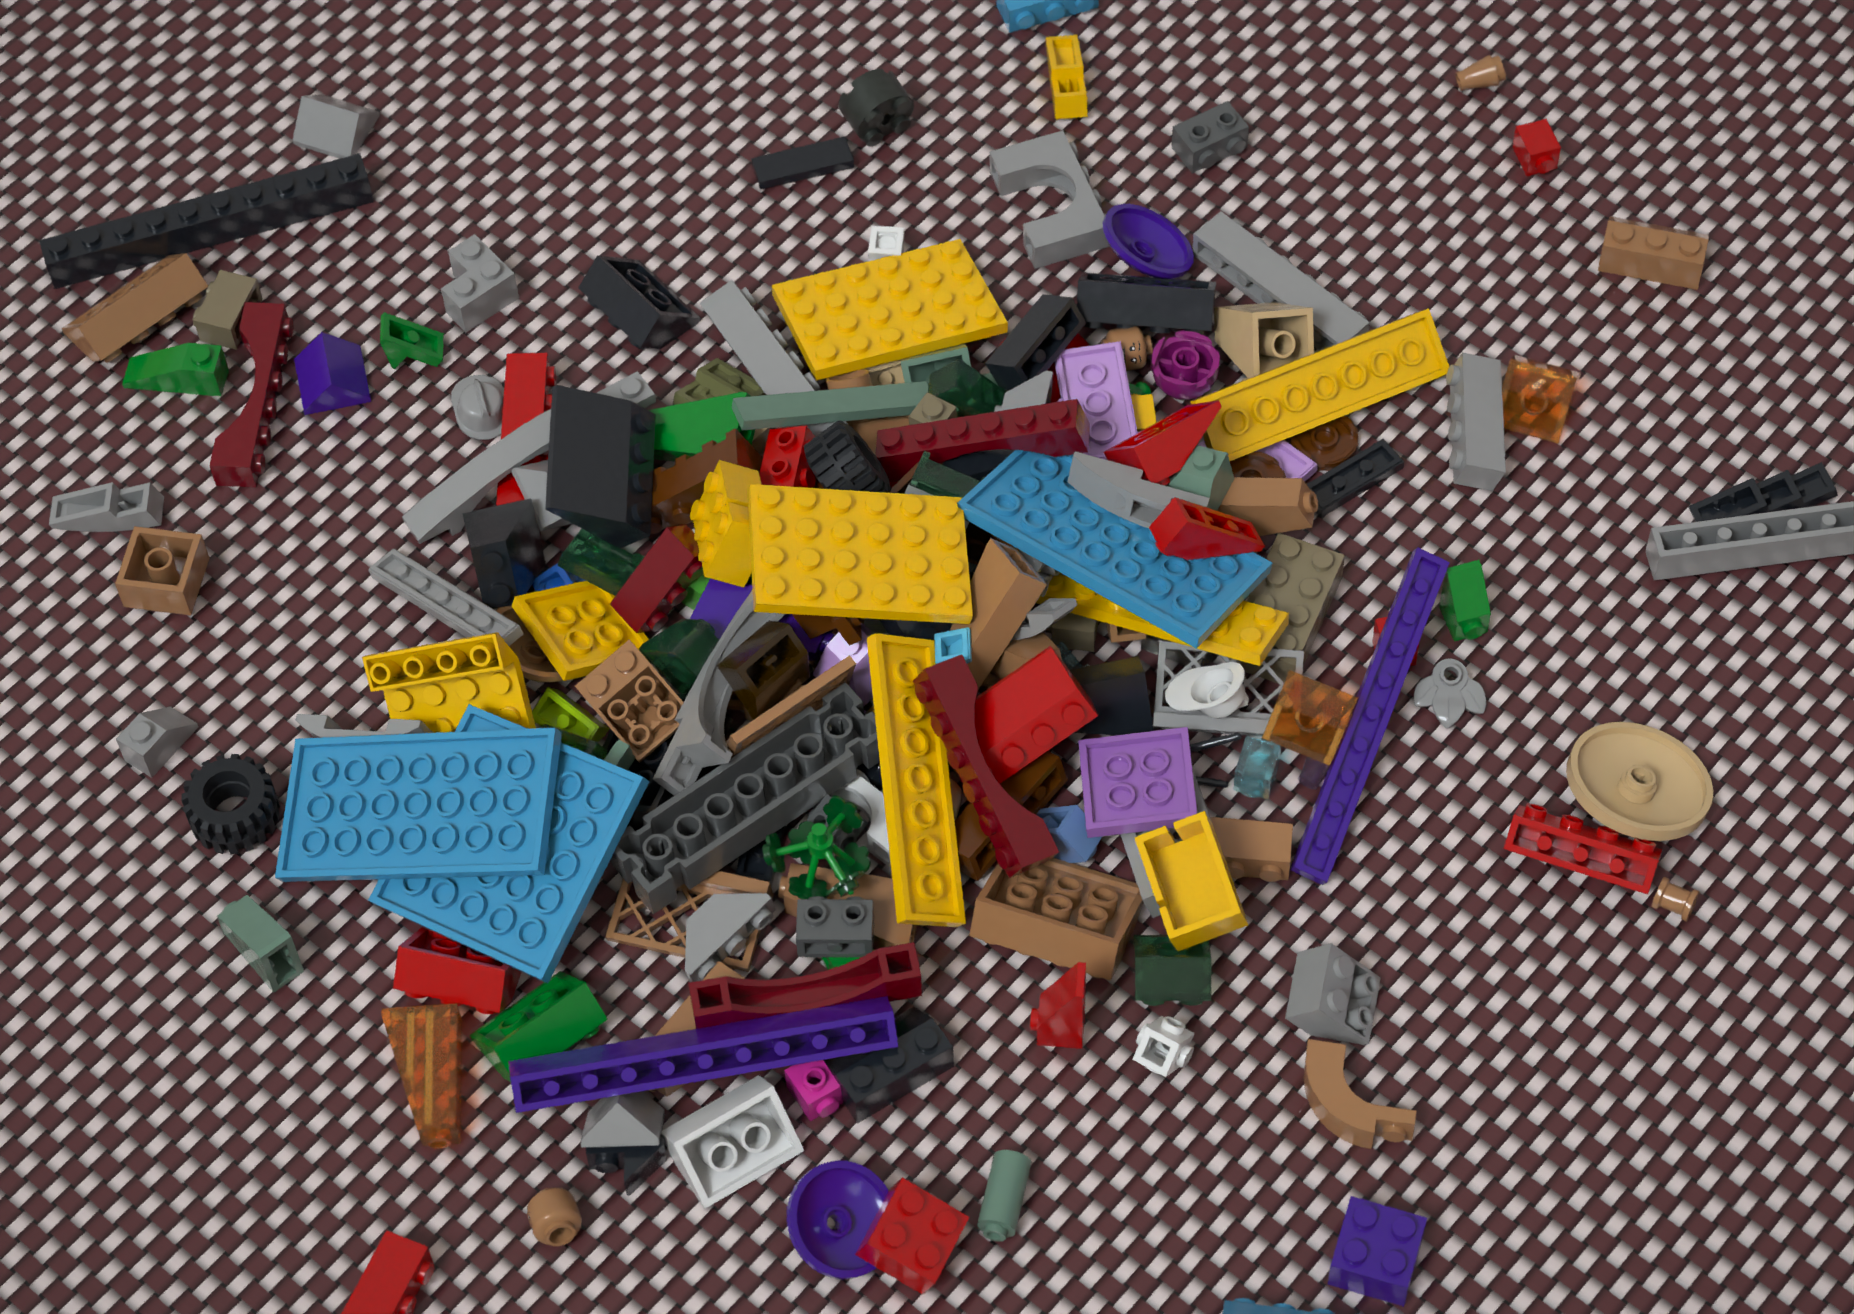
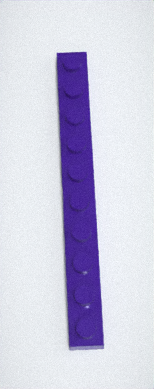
(1369, 717)

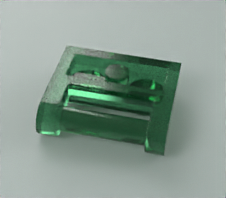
(599, 562)

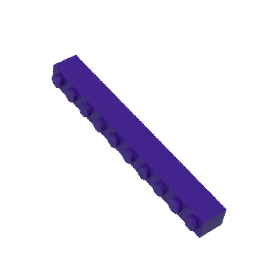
(702, 1054)

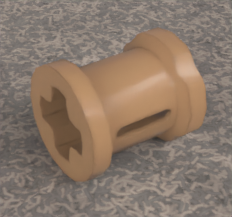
(1675, 899)

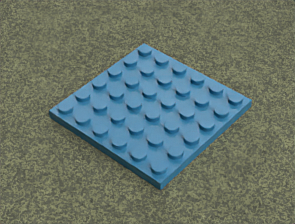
(529, 917)

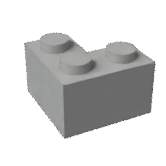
(480, 286)

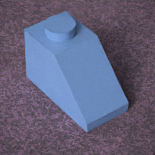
(1069, 833)

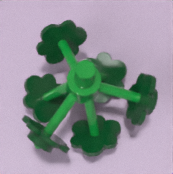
(816, 842)

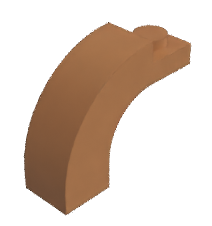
(1343, 1110)

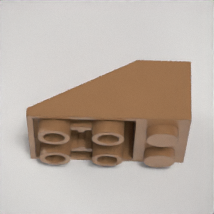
(632, 700)

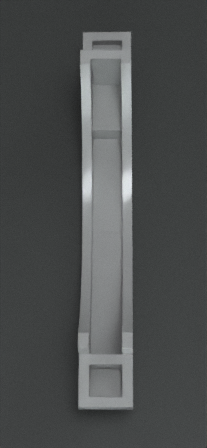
(464, 489)
(701, 718)

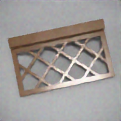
(807, 696)
(715, 884)

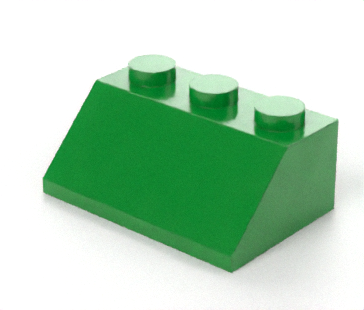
(541, 1023)

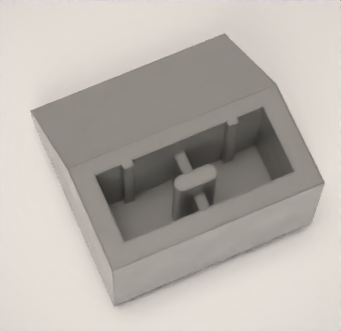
(1332, 995)

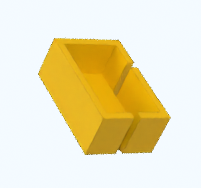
(723, 523)
(1191, 881)

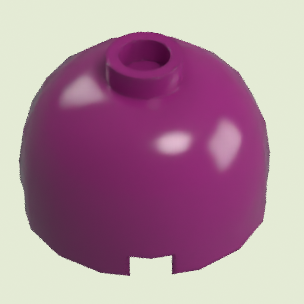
(1185, 365)

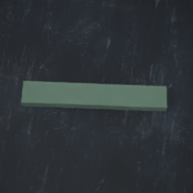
(828, 405)

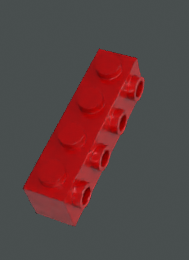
(785, 458)
(1582, 848)

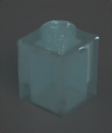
(1257, 768)

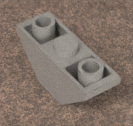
(722, 928)

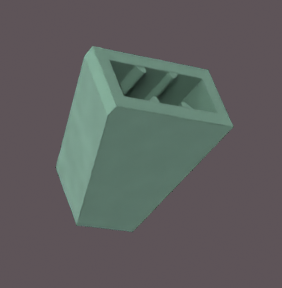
(261, 942)

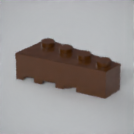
(683, 483)

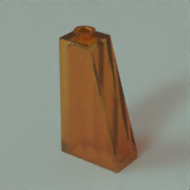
(430, 1065)

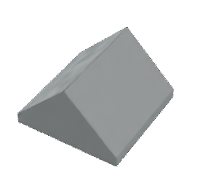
(332, 125)
(623, 1121)

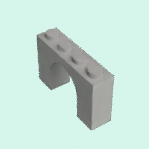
(1052, 163)

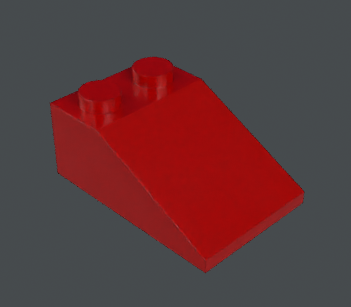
(1165, 444)

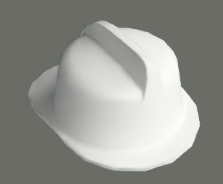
(1211, 689)

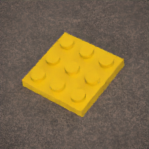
(575, 626)

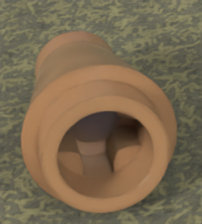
(1483, 73)

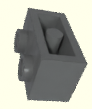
(1210, 137)
(834, 927)

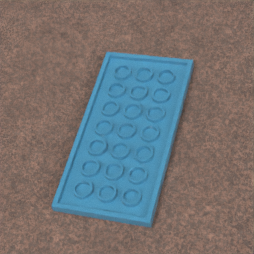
(1044, 516)
(419, 805)

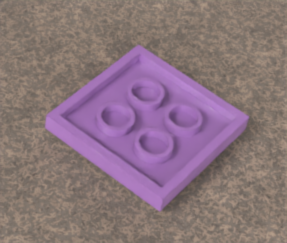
(1136, 781)

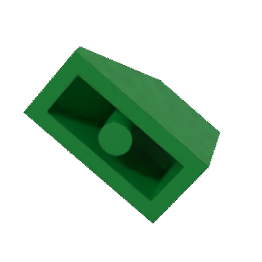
(1465, 601)

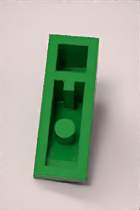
(179, 369)

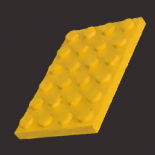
(889, 309)
(858, 554)

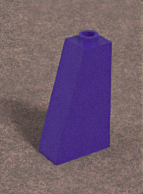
(721, 602)

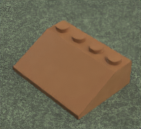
(1059, 915)

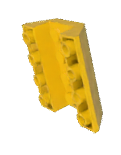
(445, 677)

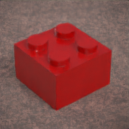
(912, 1236)

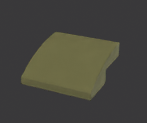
(716, 380)

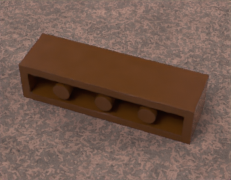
(1030, 787)

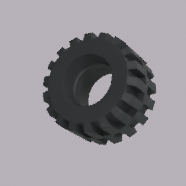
(845, 461)
(222, 781)

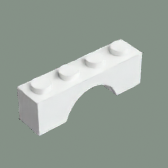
(870, 802)

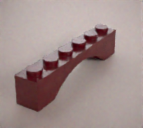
(1044, 429)
(240, 448)
(1016, 833)
(881, 973)

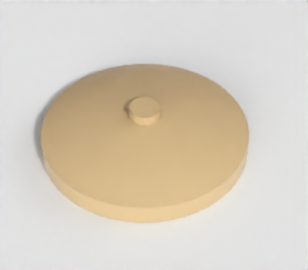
(1639, 781)

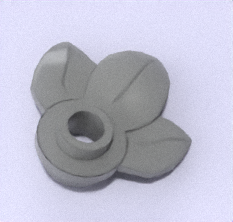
(1450, 697)

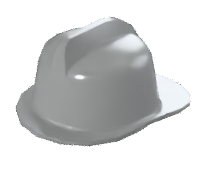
(479, 406)

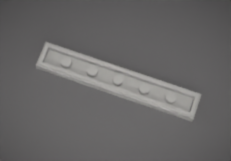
(441, 598)

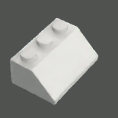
(732, 1141)

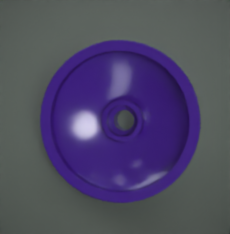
(1147, 241)
(849, 1197)

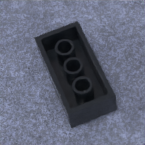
(1146, 302)

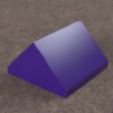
(331, 375)

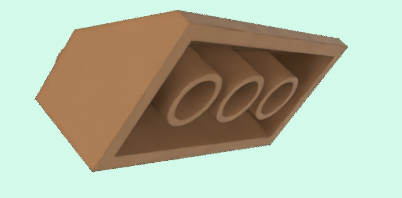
(136, 307)

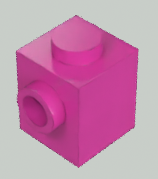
(814, 1088)

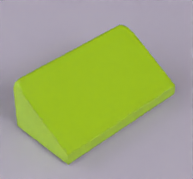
(564, 713)

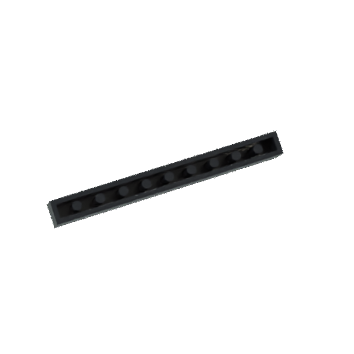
(206, 221)

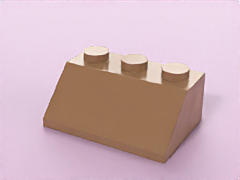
(1653, 252)

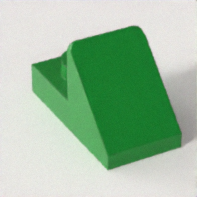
(407, 339)

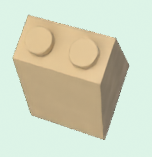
(1264, 334)

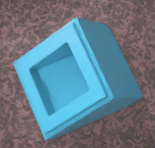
(953, 643)

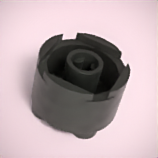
(876, 106)

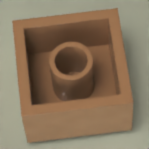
(162, 570)

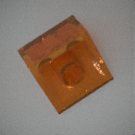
(1537, 398)
(1309, 717)

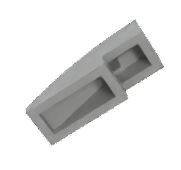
(107, 508)

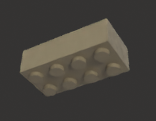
(1303, 585)

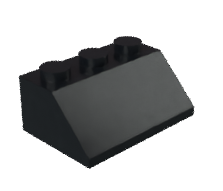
(637, 302)
(884, 1076)

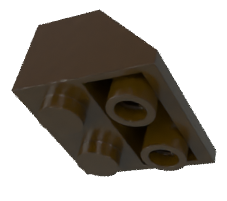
(766, 667)

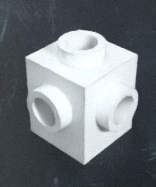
(1164, 1045)

